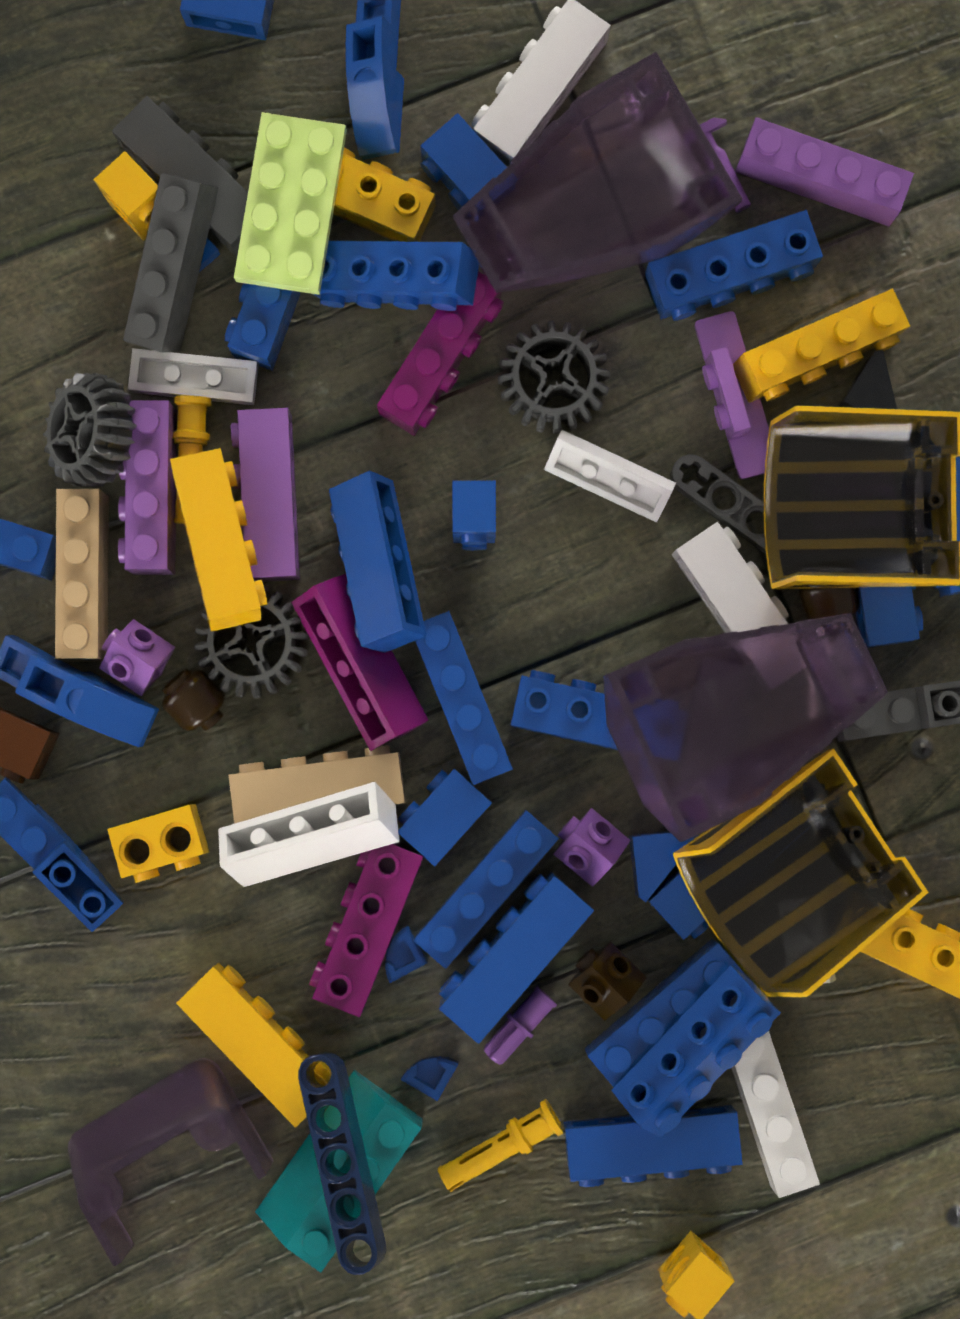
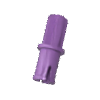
(519, 1026)

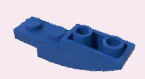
(372, 77)
(75, 694)
(55, 858)

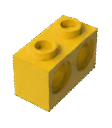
(129, 192)
(157, 832)
(694, 1277)

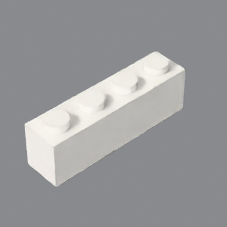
(542, 80)
(727, 582)
(308, 834)
(774, 1119)

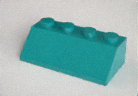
(296, 1202)

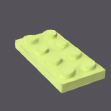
(290, 203)

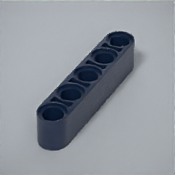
(336, 1183)

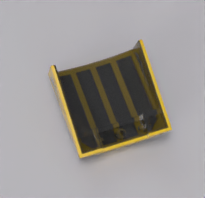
(861, 498)
(798, 881)

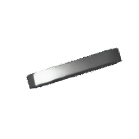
(744, 500)

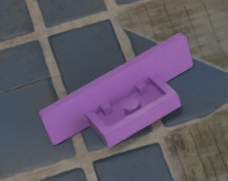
(742, 421)

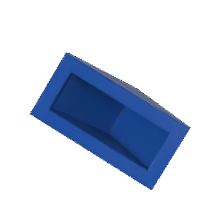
(653, 860)

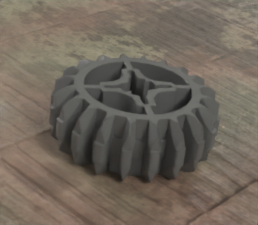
(538, 367)
(89, 430)
(270, 634)

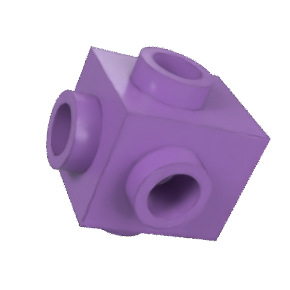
(135, 656)
(590, 846)

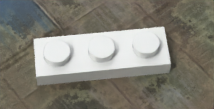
(193, 375)
(609, 476)

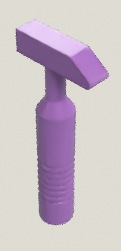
(708, 127)

